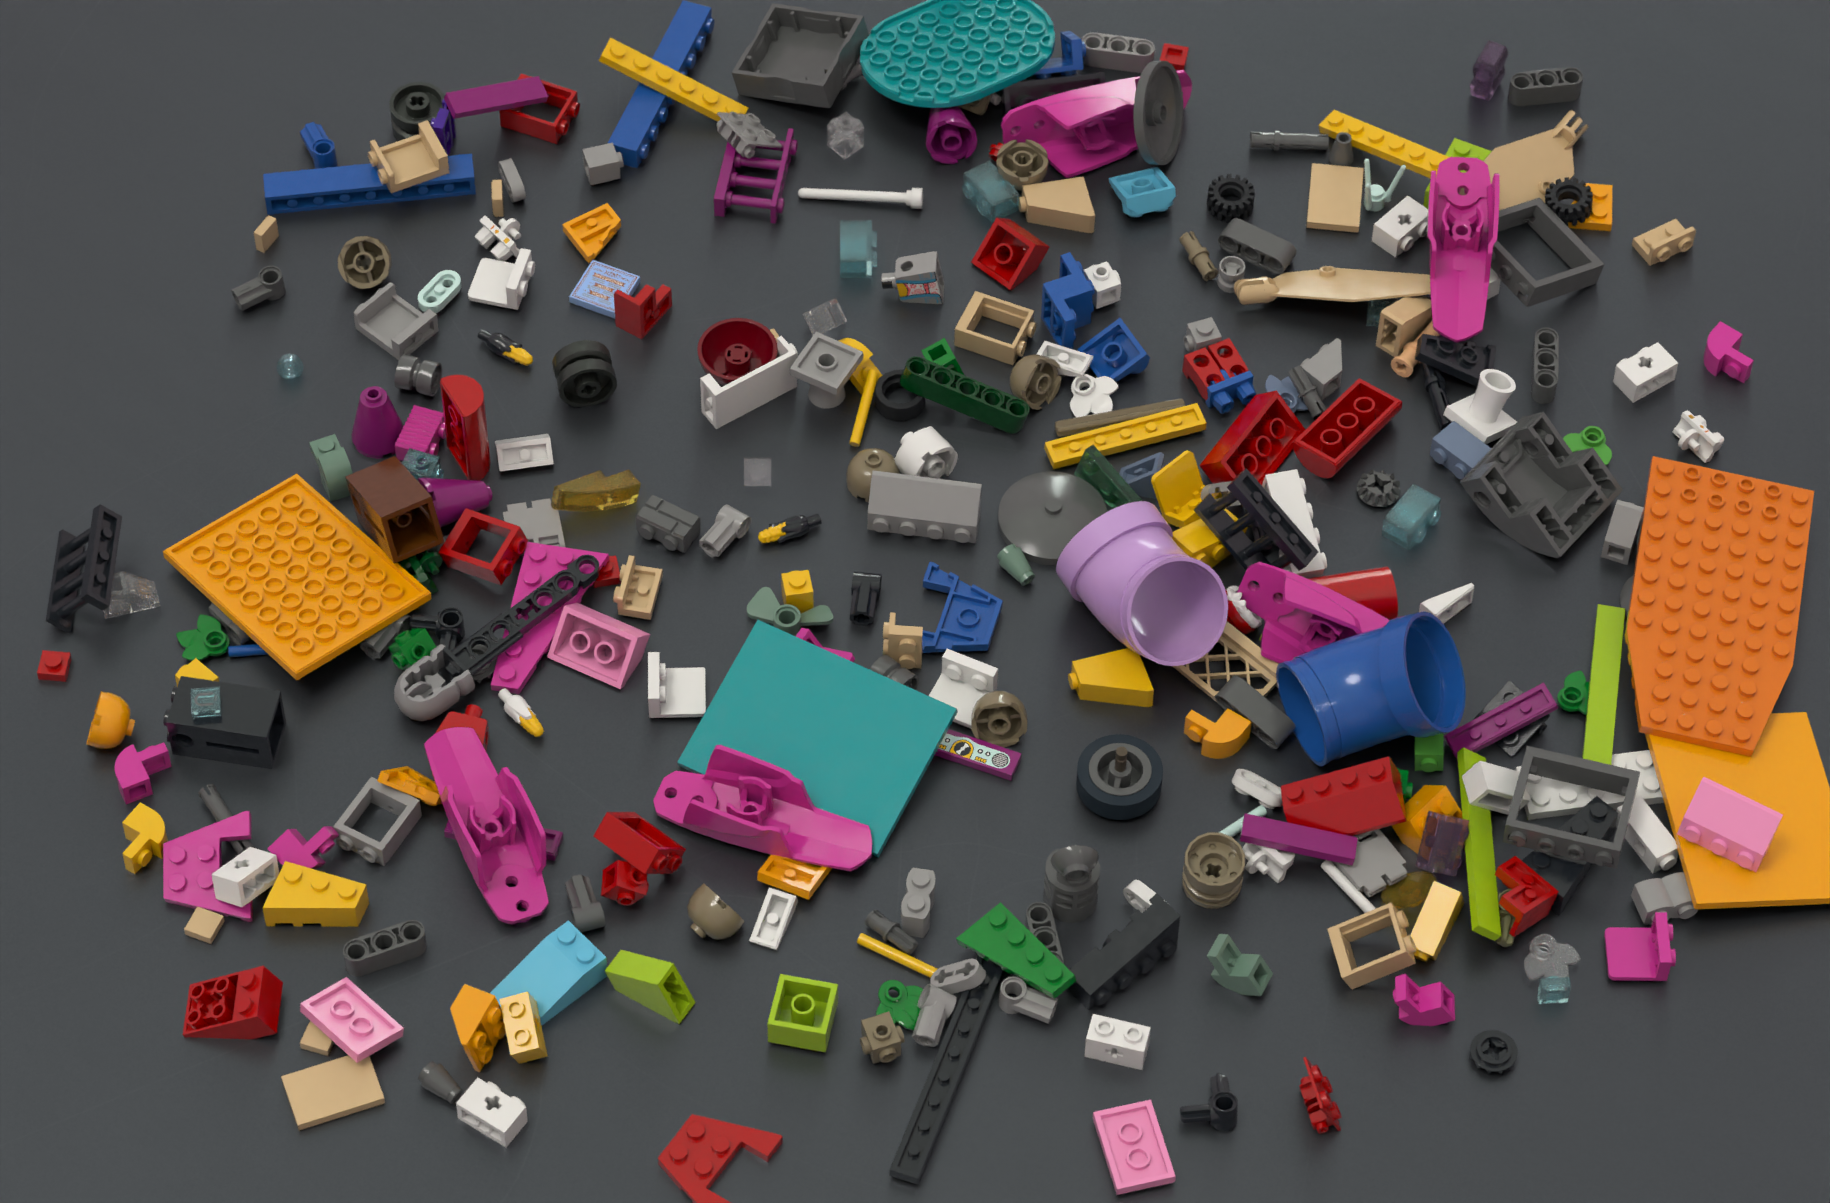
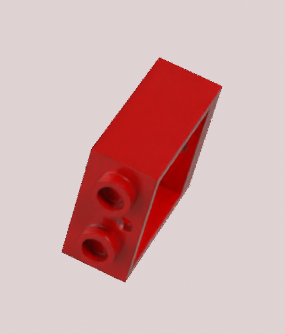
(551, 132)
(463, 535)
(640, 843)

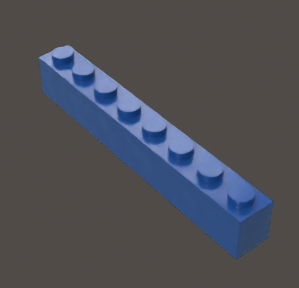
(649, 107)
(358, 186)

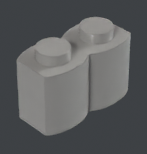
(1663, 895)
(918, 902)

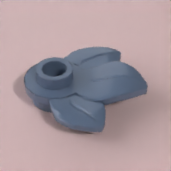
(1287, 391)

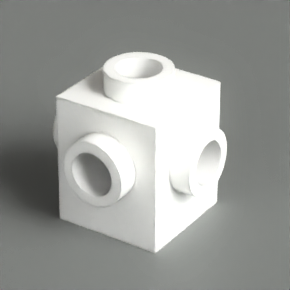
(1105, 282)

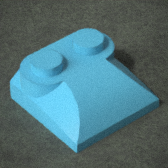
(1143, 191)

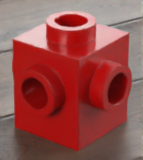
(624, 883)

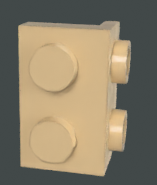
(637, 590)
(903, 643)

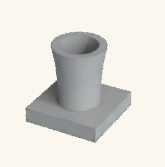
(826, 367)

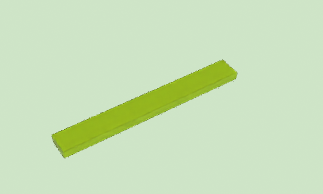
(1603, 684)
(1479, 858)

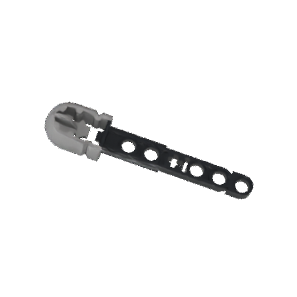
(423, 695)

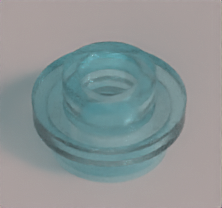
(289, 366)

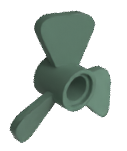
(766, 608)

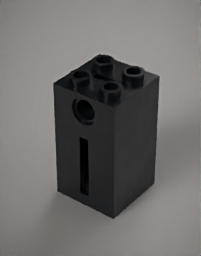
(243, 734)

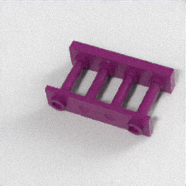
(729, 178)

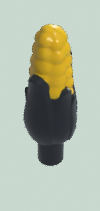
(505, 347)
(789, 528)

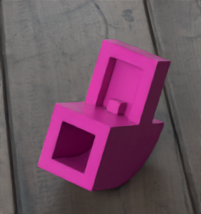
(1724, 354)
(134, 768)
(295, 849)
(1423, 1005)

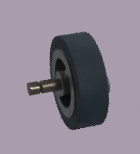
(1119, 777)

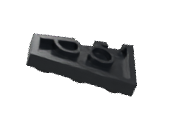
(1457, 359)

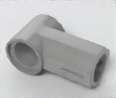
(727, 526)
(1029, 1001)
(935, 1008)

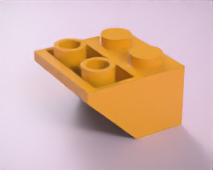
(1431, 798)
(478, 1024)

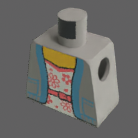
(917, 279)

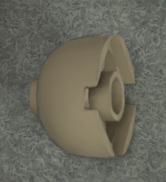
(1022, 163)
(364, 262)
(1035, 380)
(861, 468)
(999, 718)
(712, 915)

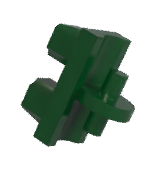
(422, 566)

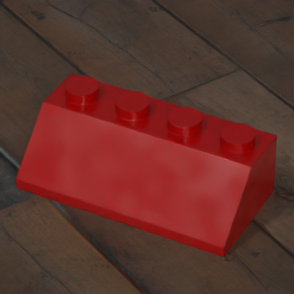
(1255, 440)
(1347, 799)

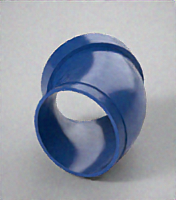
(1374, 688)

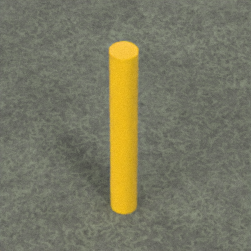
(864, 407)
(896, 955)

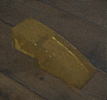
(596, 492)

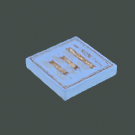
(598, 285)

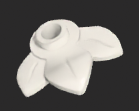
(1095, 398)

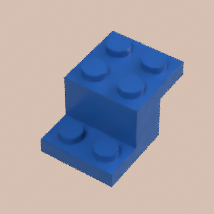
(1067, 302)

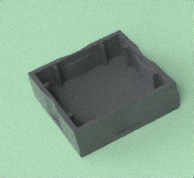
(800, 55)

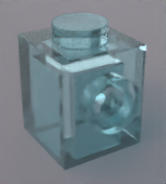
(423, 464)

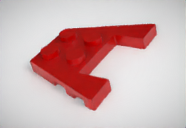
(706, 1148)

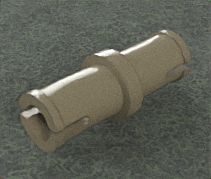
(1198, 256)

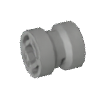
(1230, 270)

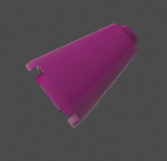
(950, 135)
(375, 424)
(455, 495)

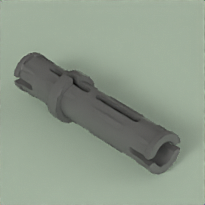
(1288, 140)
(220, 812)

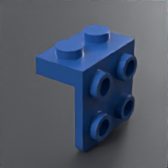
(1072, 57)

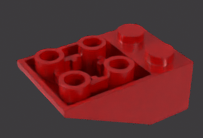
(234, 1006)

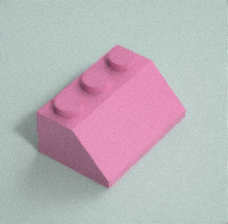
(597, 645)
(1729, 824)

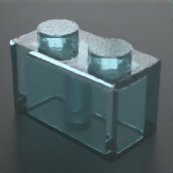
(990, 191)
(856, 249)
(1411, 517)

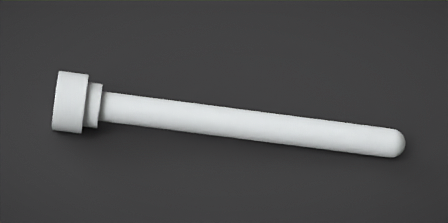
(912, 197)

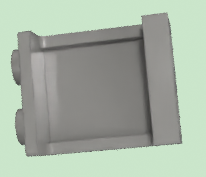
(394, 322)

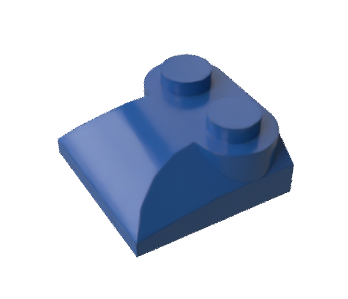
(1116, 352)

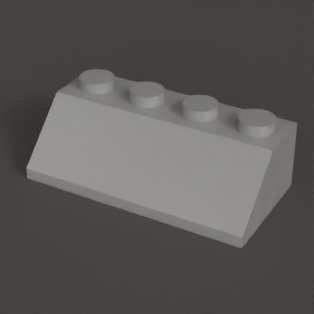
(924, 507)

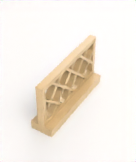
(1241, 649)

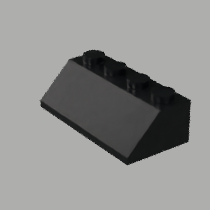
(1038, 88)

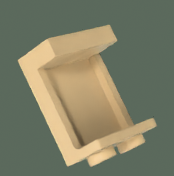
(410, 159)

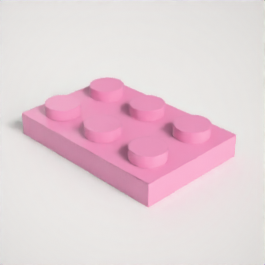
(351, 1019)
(1133, 1147)

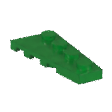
(1014, 948)

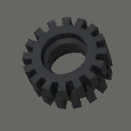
(1233, 187)
(1570, 190)

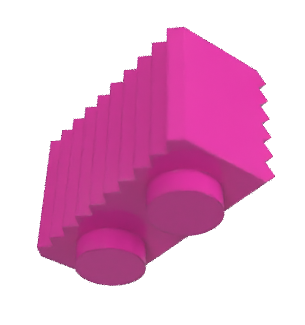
(421, 432)

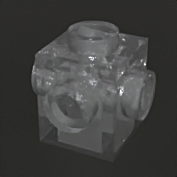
(845, 135)

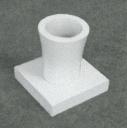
(1483, 411)

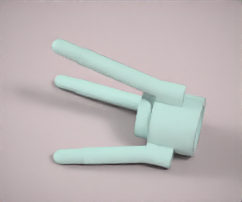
(1375, 194)

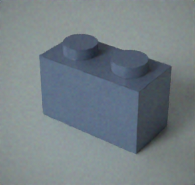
(1457, 449)

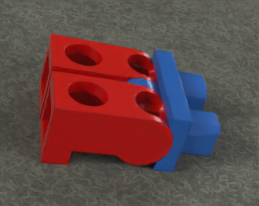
(1220, 375)

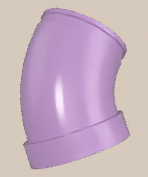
(1145, 585)

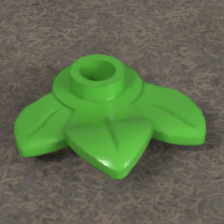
(1583, 441)

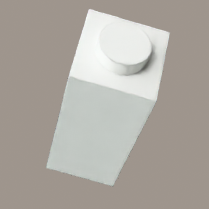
(1650, 837)

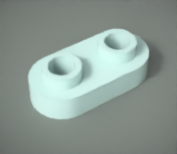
(436, 294)

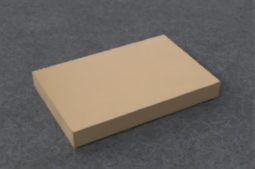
(1335, 197)
(332, 1090)

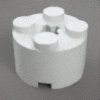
(925, 454)

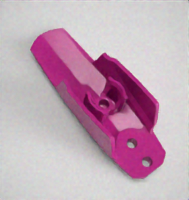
(1082, 125)
(1461, 244)
(1304, 616)
(761, 810)
(491, 824)

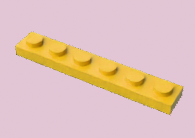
(668, 81)
(1383, 143)
(1127, 435)

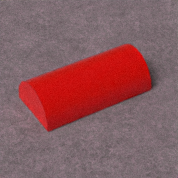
(466, 424)
(1345, 428)
(1368, 587)

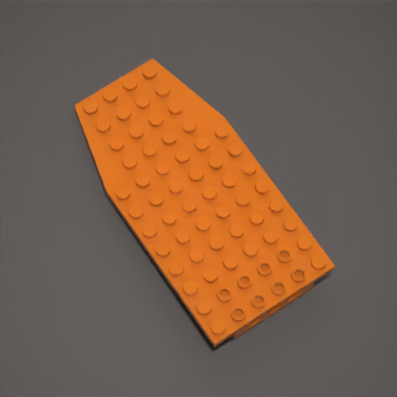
(1715, 603)

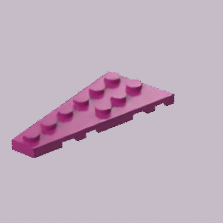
(538, 565)

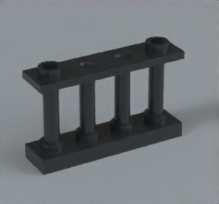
(1267, 514)
(98, 570)

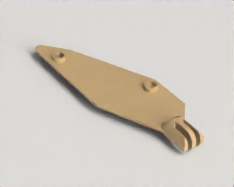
(1534, 162)
(1333, 285)

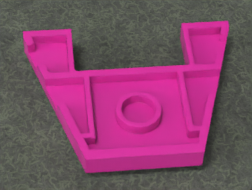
(193, 859)

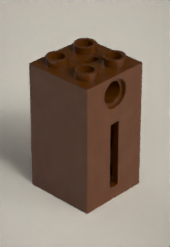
(394, 509)

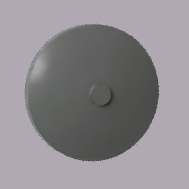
(1158, 112)
(1046, 513)

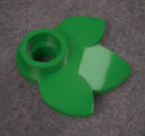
(200, 641)
(1576, 689)
(902, 1008)

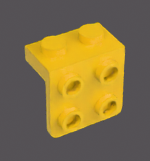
(1179, 490)

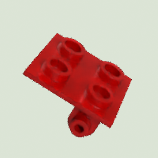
(1316, 1093)

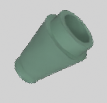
(1015, 563)

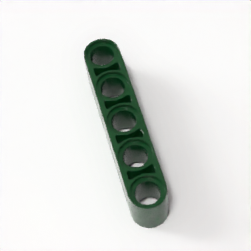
(964, 394)

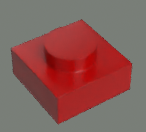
(1175, 55)
(609, 574)
(54, 666)

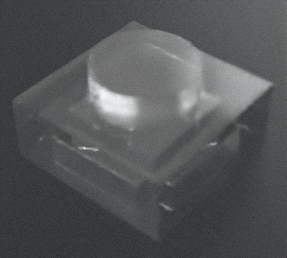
(757, 471)

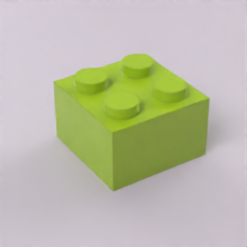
(802, 1013)

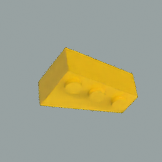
(1201, 543)
(314, 897)

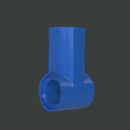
(319, 146)

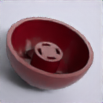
(735, 349)

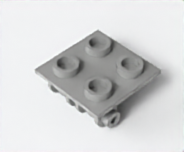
(745, 133)

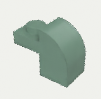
(332, 465)
(1236, 971)

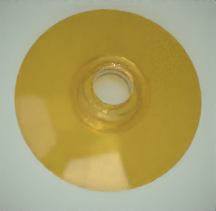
(1410, 890)

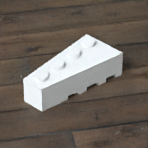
(1288, 493)

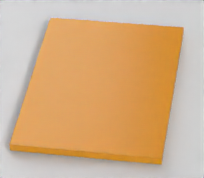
(297, 576)
(1781, 775)

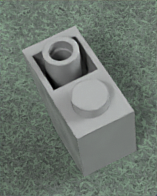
(1325, 368)
(1622, 532)

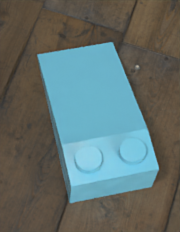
(556, 971)

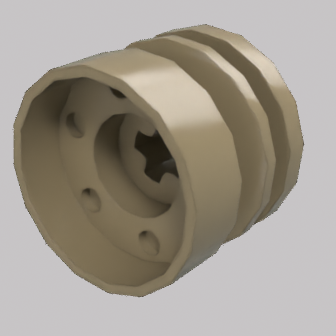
(1213, 870)

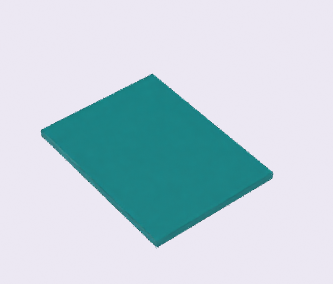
(828, 722)

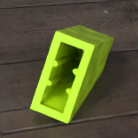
(651, 983)

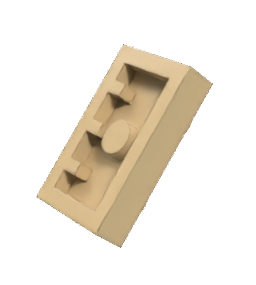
(1664, 241)

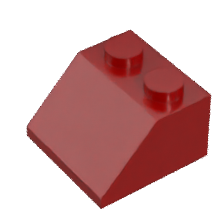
(1009, 253)

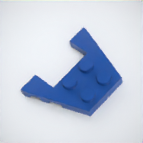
(967, 616)

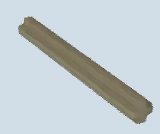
(1104, 419)

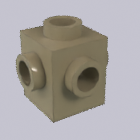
(881, 1038)

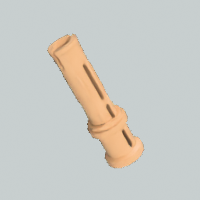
(1404, 364)

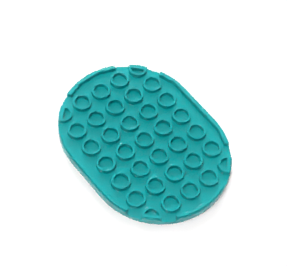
(956, 50)

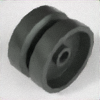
(413, 105)
(584, 373)

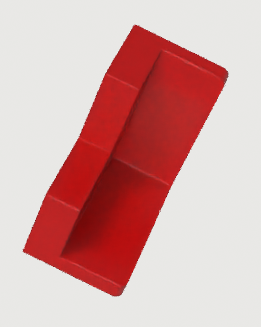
(640, 313)
(1530, 894)

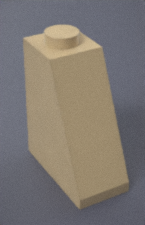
(1059, 204)
(1403, 323)

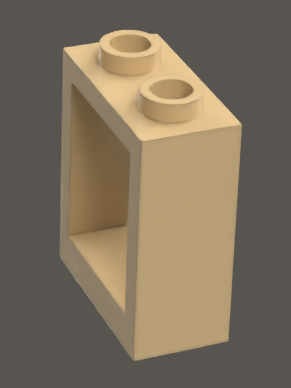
(1001, 311)
(1363, 925)

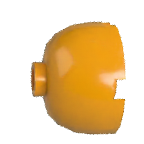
(110, 722)

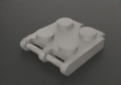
(540, 523)
(1374, 862)

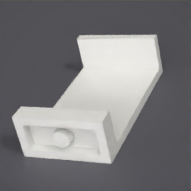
(751, 390)

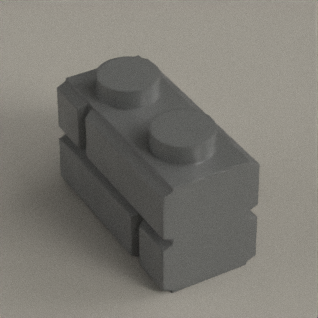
(668, 524)

